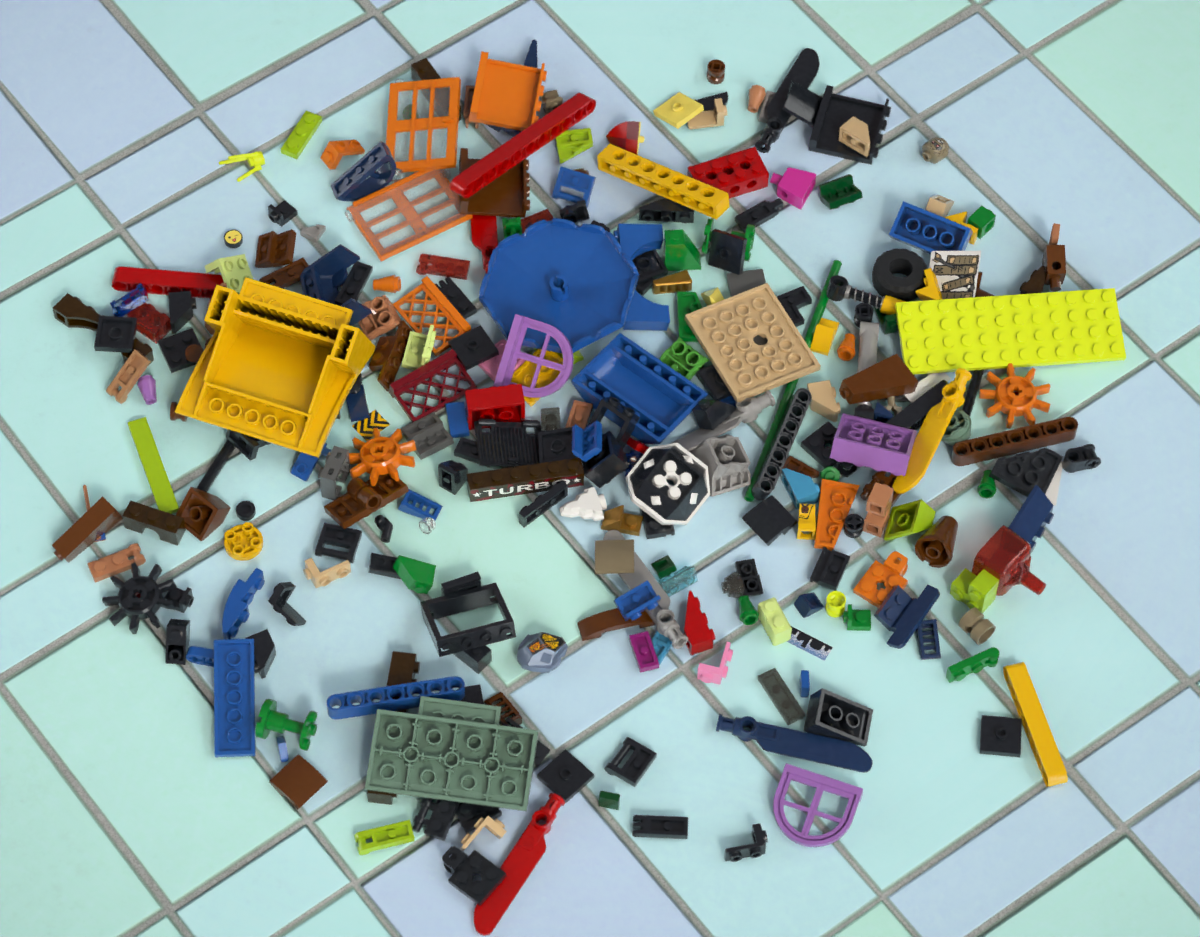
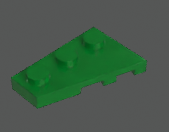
(686, 303)

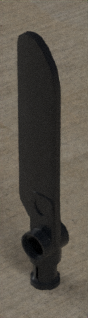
(803, 73)

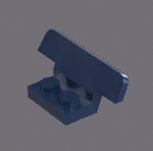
(904, 614)

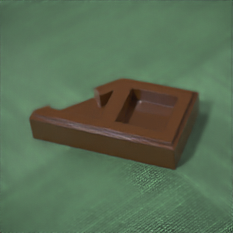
(800, 467)

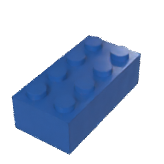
(928, 231)

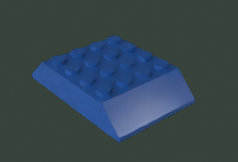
(641, 383)

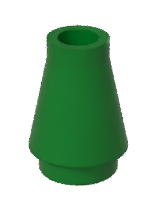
(987, 485)
(747, 612)

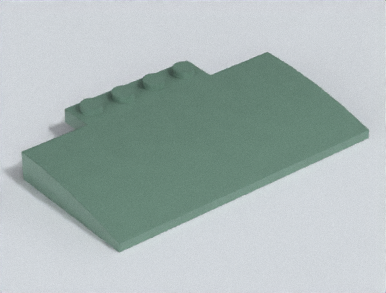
(452, 755)

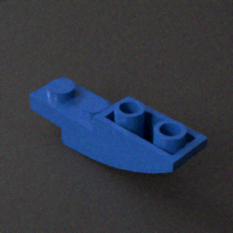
(236, 607)

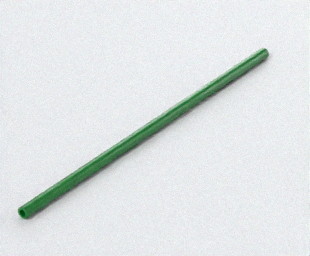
(790, 387)

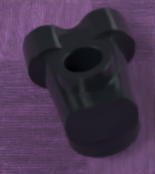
(575, 212)

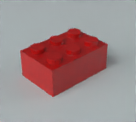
(495, 403)

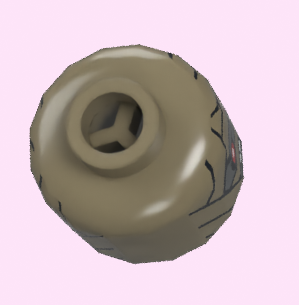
(935, 150)

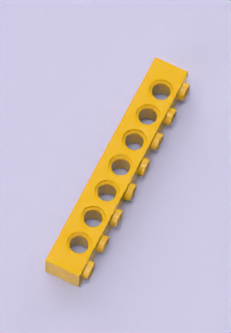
(663, 181)

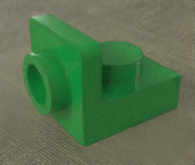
(857, 619)

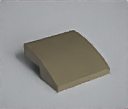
(614, 556)

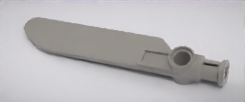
(746, 412)
(660, 615)

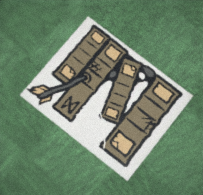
(956, 272)

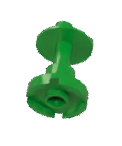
(749, 235)
(279, 722)

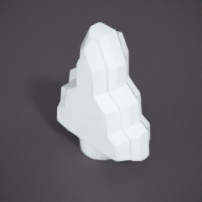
(586, 505)

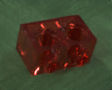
(148, 319)

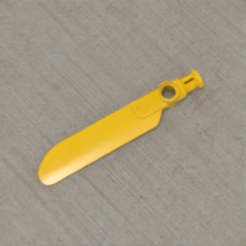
(933, 431)

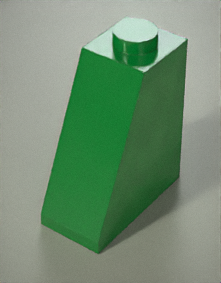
(680, 251)

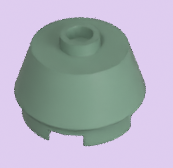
(958, 428)

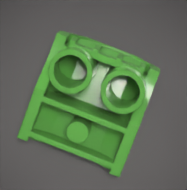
(683, 359)

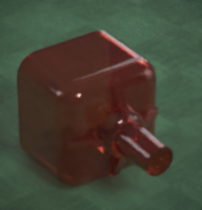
(1008, 559)

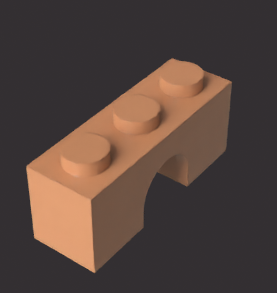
(878, 509)

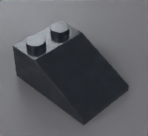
(838, 718)

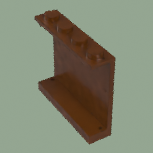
(501, 197)

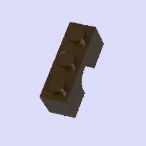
(166, 525)

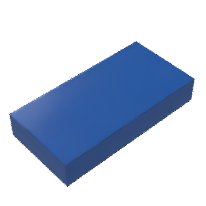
(457, 419)

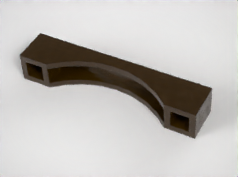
(77, 315)

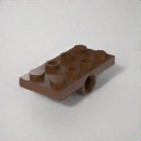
(364, 499)

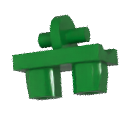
(511, 226)

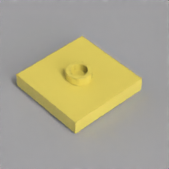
(678, 110)

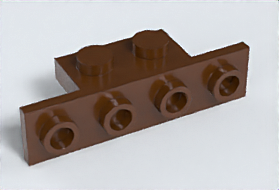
(390, 354)

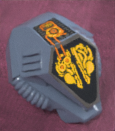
(541, 652)

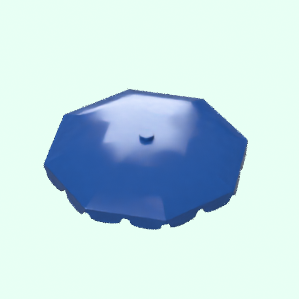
(562, 278)

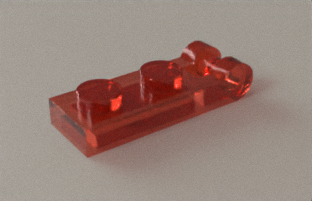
(443, 266)

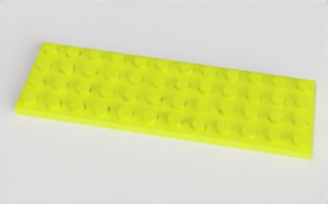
(1010, 329)

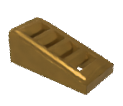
(670, 284)

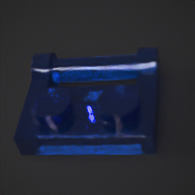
(130, 301)

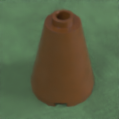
(938, 542)

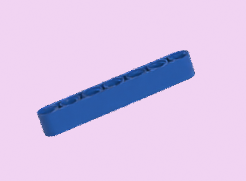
(386, 694)

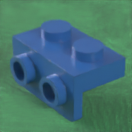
(587, 441)
(636, 601)

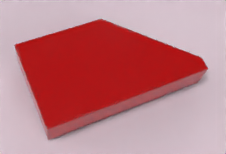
(637, 445)

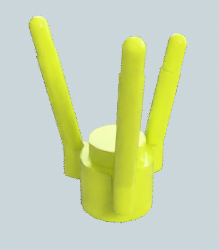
(254, 159)

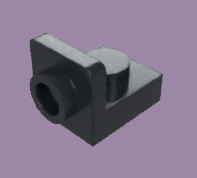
(281, 213)
(181, 598)

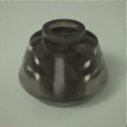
(733, 585)

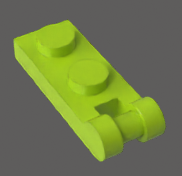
(384, 837)

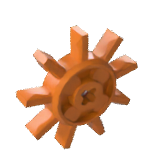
(1015, 396)
(381, 456)

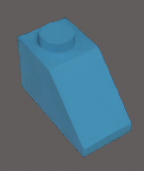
(800, 487)

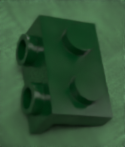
(839, 192)

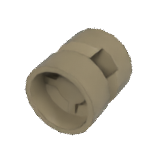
(978, 627)

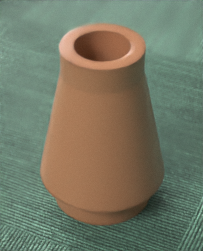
(756, 96)

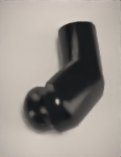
(385, 526)

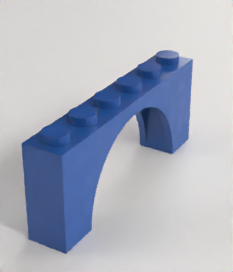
(634, 241)

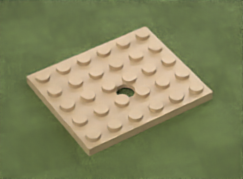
(727, 338)

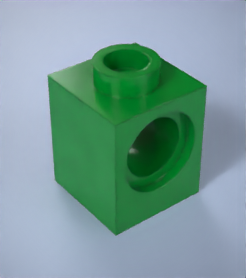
(983, 220)

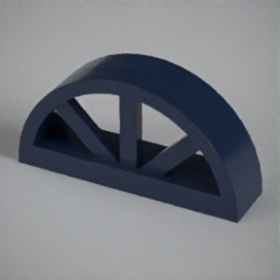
(355, 182)

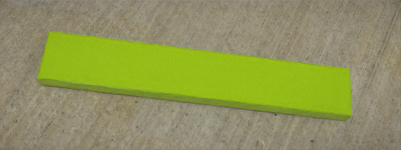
(153, 465)

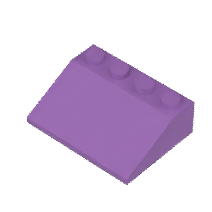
(873, 444)

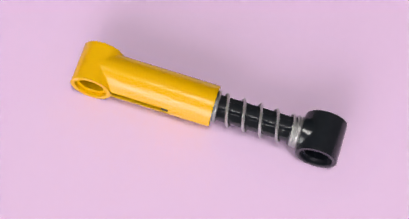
(839, 289)

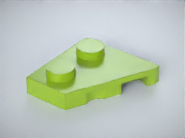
(573, 143)

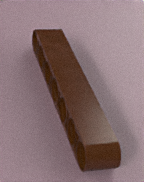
(1005, 443)

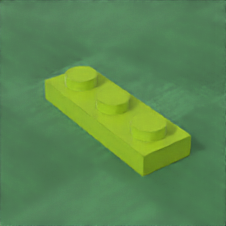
(301, 134)

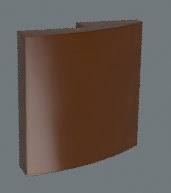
(275, 249)
(298, 781)

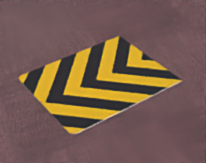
(366, 426)

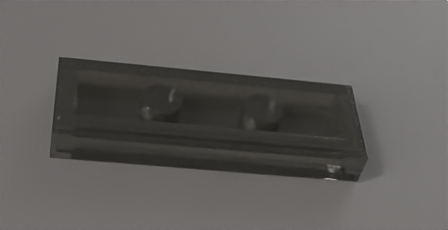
(781, 696)

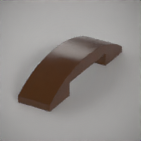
(609, 621)

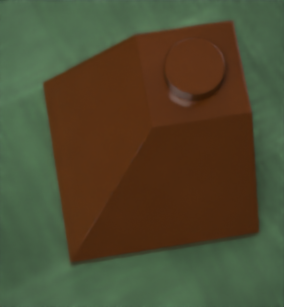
(202, 512)

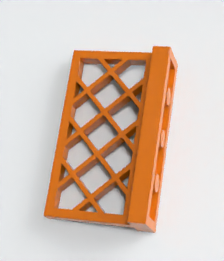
(442, 303)

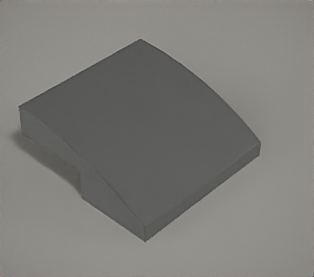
(428, 435)

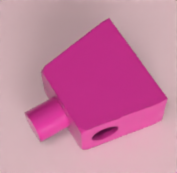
(794, 186)

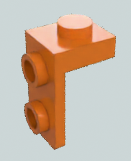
(337, 149)

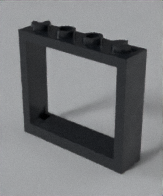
(462, 602)

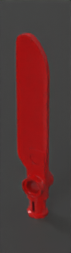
(484, 236)
(518, 867)

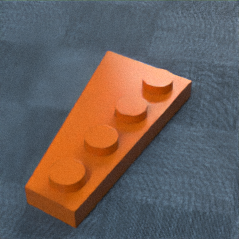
(833, 508)

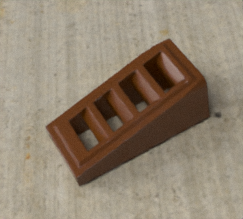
(508, 706)

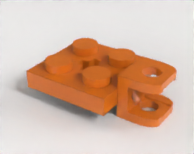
(890, 574)

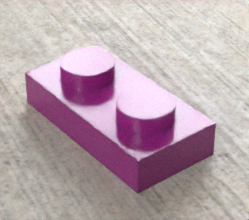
(644, 651)

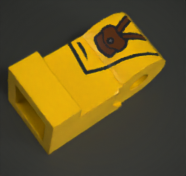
(806, 521)

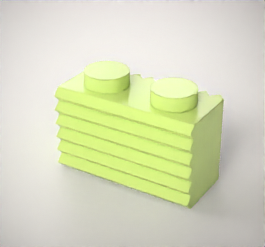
(774, 621)

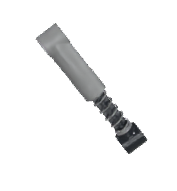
(867, 357)

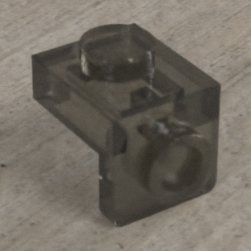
(550, 419)

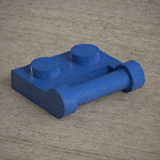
(576, 181)

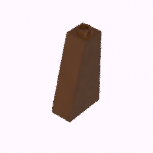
(879, 381)
(86, 530)

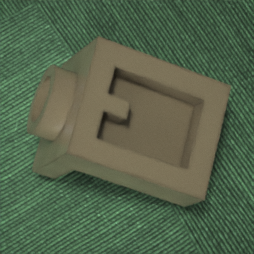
(550, 101)

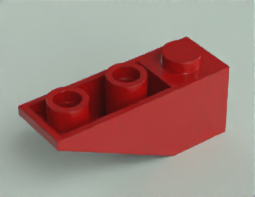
(696, 628)

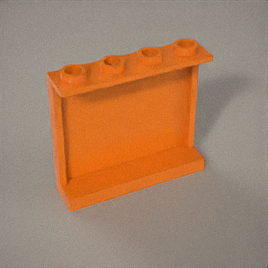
(506, 94)

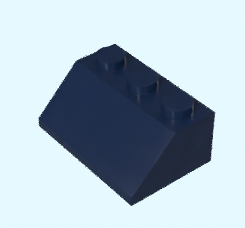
(1033, 516)

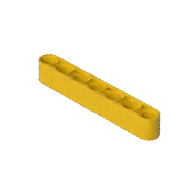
(1035, 724)

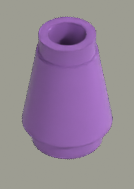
(147, 387)

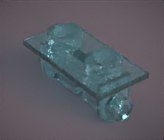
(680, 580)

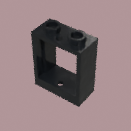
(620, 410)

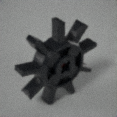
(140, 598)

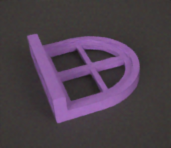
(513, 352)
(822, 784)

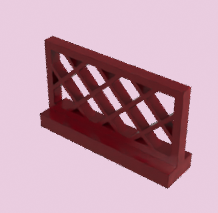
(421, 376)

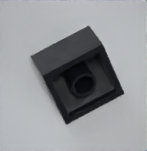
(608, 463)

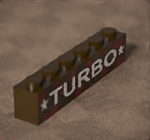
(524, 479)

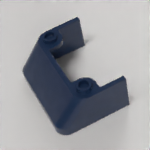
(328, 273)

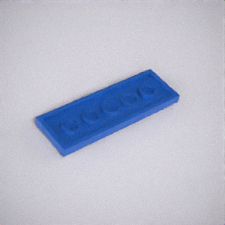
(234, 698)

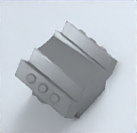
(725, 462)

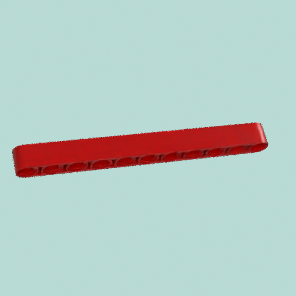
(522, 145)

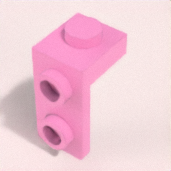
(714, 674)

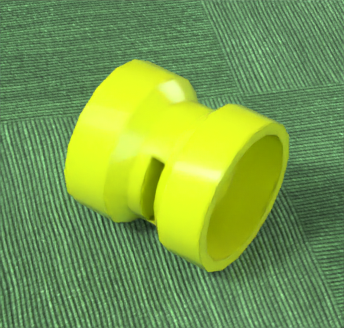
(835, 604)

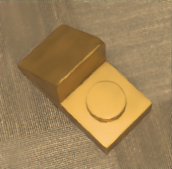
(623, 522)

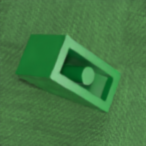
(415, 574)

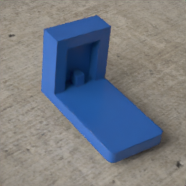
(305, 464)

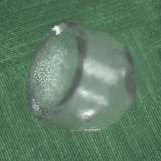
(427, 525)

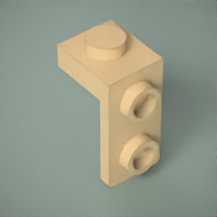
(709, 118)
(325, 577)
(494, 826)

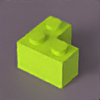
(974, 589)

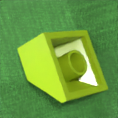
(909, 519)

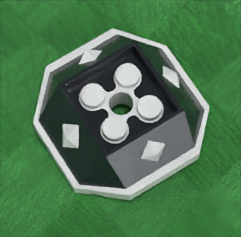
(656, 497)

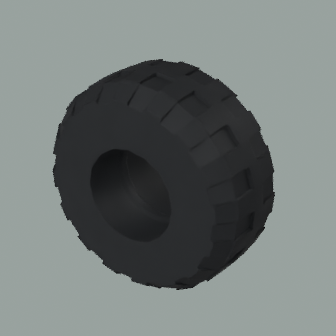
(901, 262)

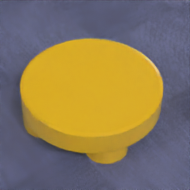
(243, 541)

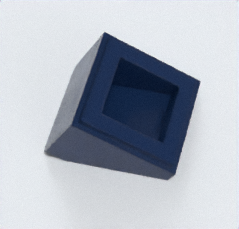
(881, 414)
(808, 604)

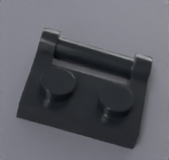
(339, 537)
(636, 764)

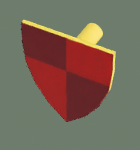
(626, 136)

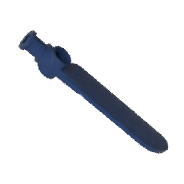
(798, 743)

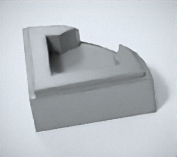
(313, 233)

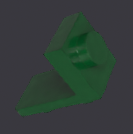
(887, 322)

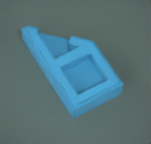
(661, 646)

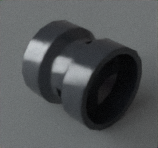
(863, 313)

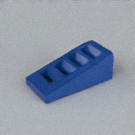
(423, 501)

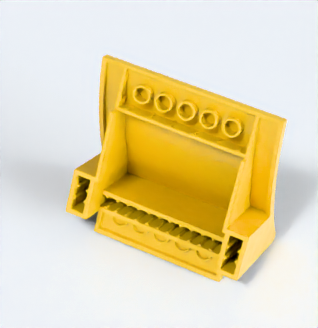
(275, 366)

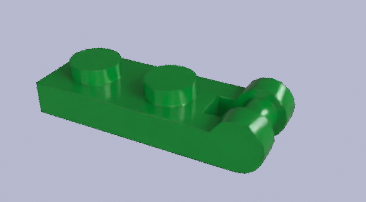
(973, 664)

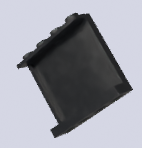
(835, 112)

